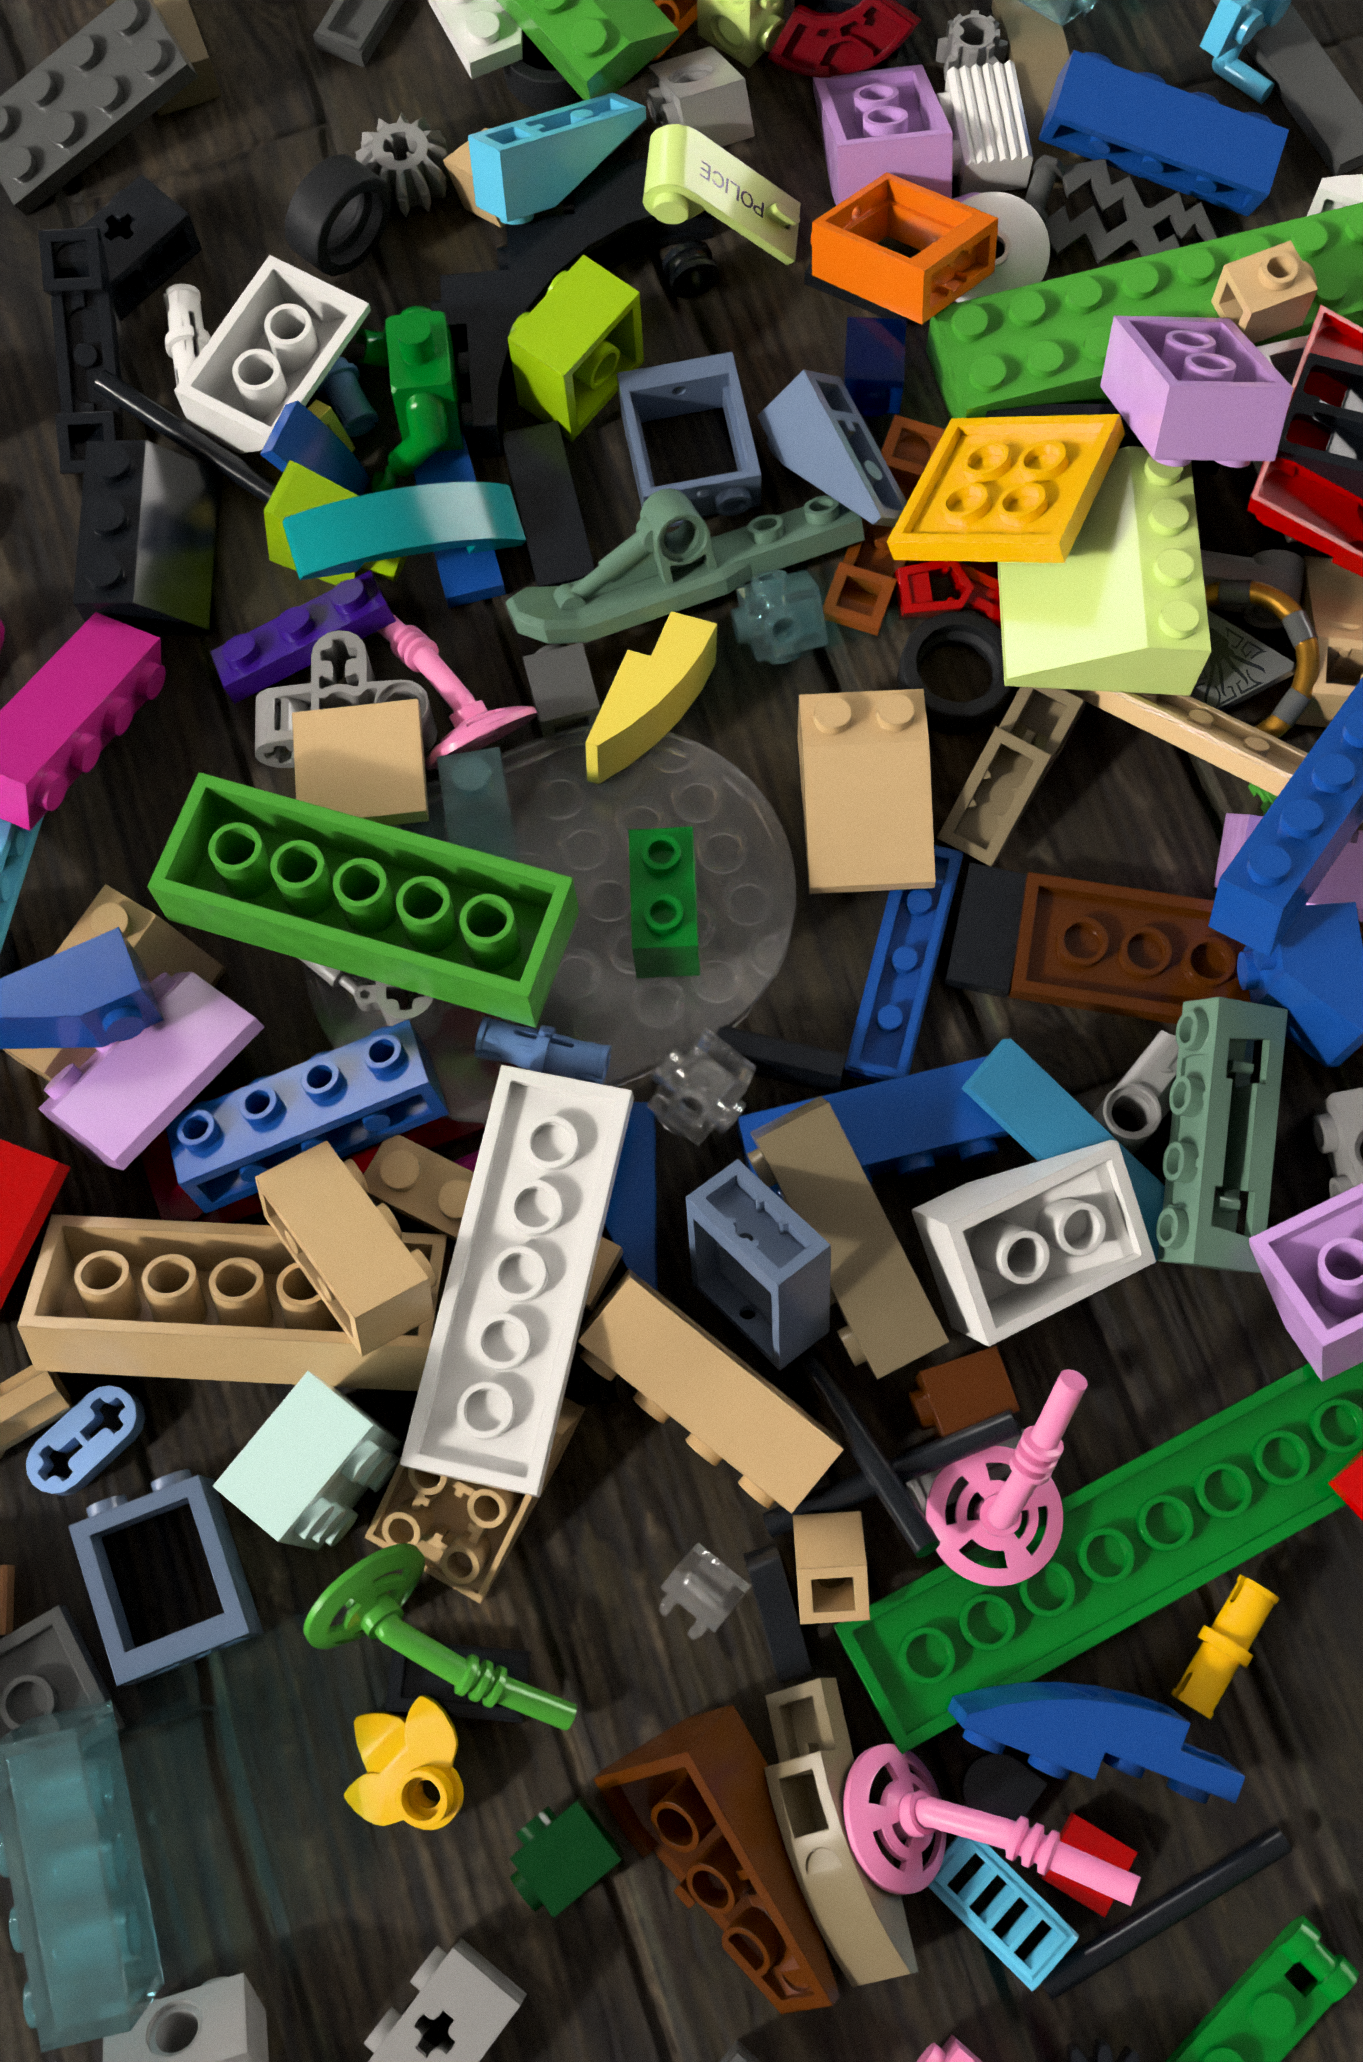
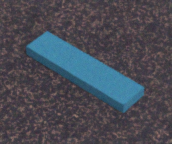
(1051, 1121)

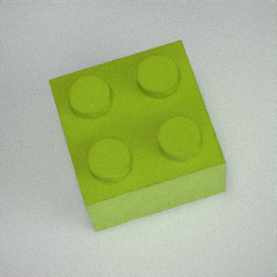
(575, 345)

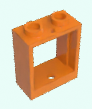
(952, 237)

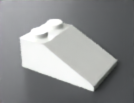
(1033, 1240)

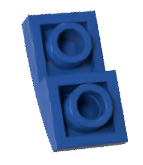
(312, 444)

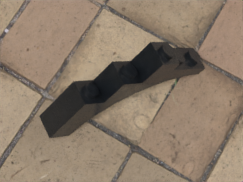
(600, 220)

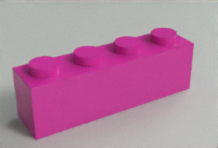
(72, 713)

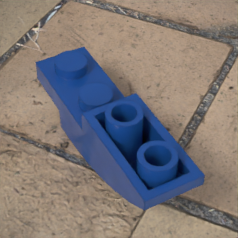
(1083, 1724)

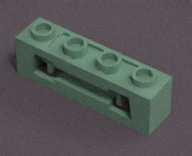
(1221, 1133)

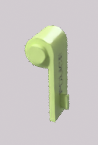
(696, 175)

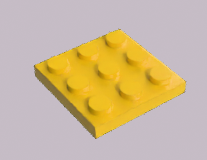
(1007, 489)

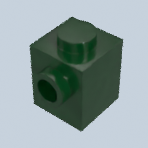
(562, 1856)

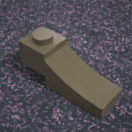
(1011, 771)

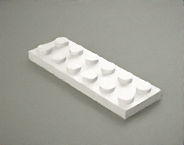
(518, 1281)

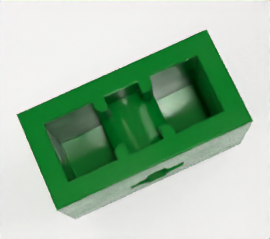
(664, 902)

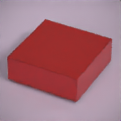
(1097, 1843)

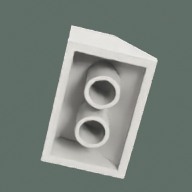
(267, 355)

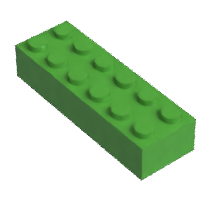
(366, 898)

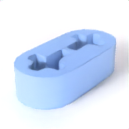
(75, 1429)

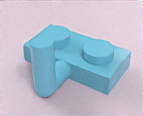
(1231, 29)

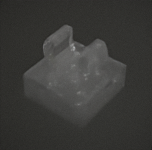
(704, 1589)

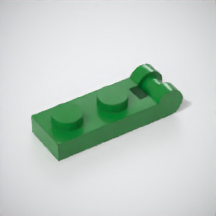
(1263, 2011)

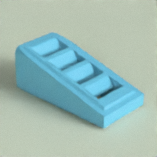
(1048, 1950)

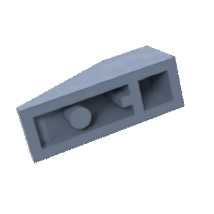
(826, 442)

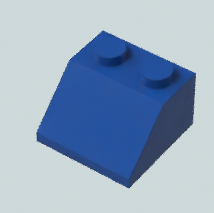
(1315, 977)

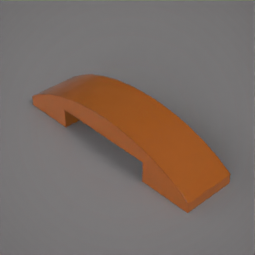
(865, 580)

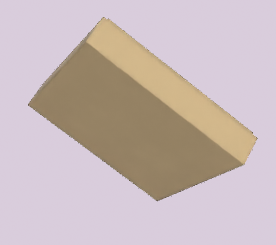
(363, 761)

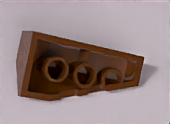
(710, 1818)

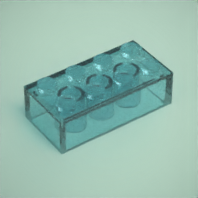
(75, 1878)

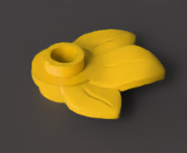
(399, 1759)

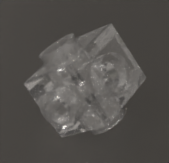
(701, 1088)

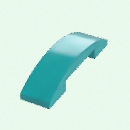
(402, 523)

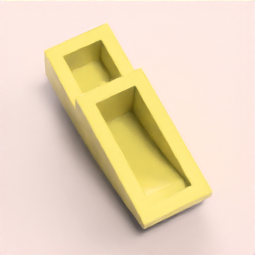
(650, 695)

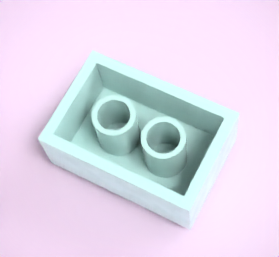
(310, 1466)

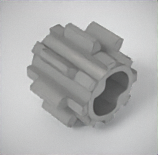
(971, 41)

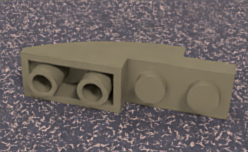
(855, 1917)

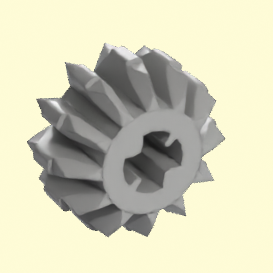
(408, 161)

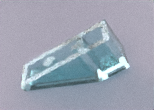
(478, 802)

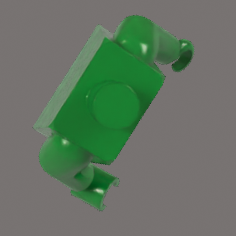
(422, 384)

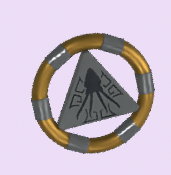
(1245, 666)

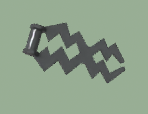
(1140, 220)

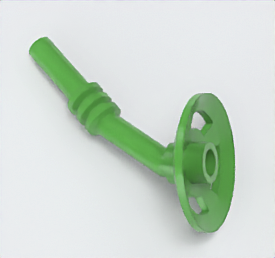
(379, 1615)

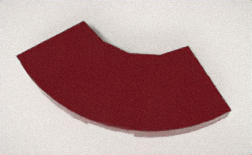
(842, 41)

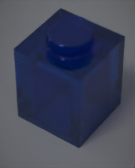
(875, 364)

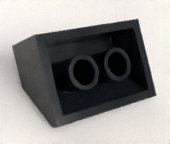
(147, 538)

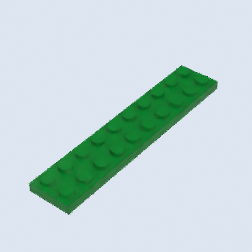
(1122, 1552)

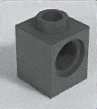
(561, 687)

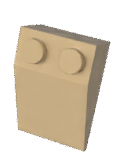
(866, 791)

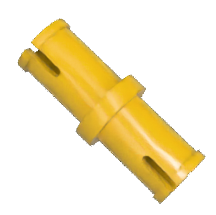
(1225, 1646)

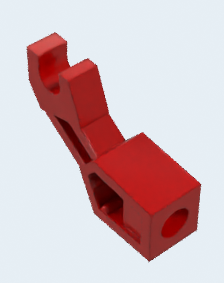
(974, 589)

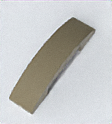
(1039, 54)

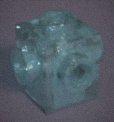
(779, 616)

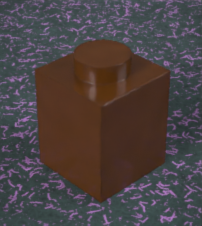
(962, 1392)

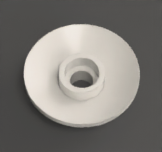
(1023, 239)

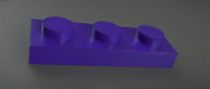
(286, 643)

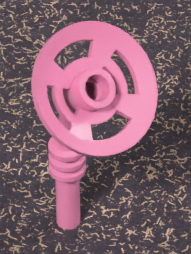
(472, 721)
(1002, 1502)
(921, 1812)

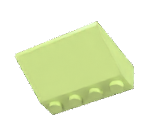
(1125, 601)

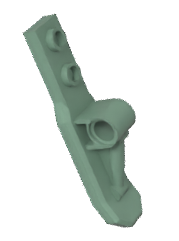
(677, 569)

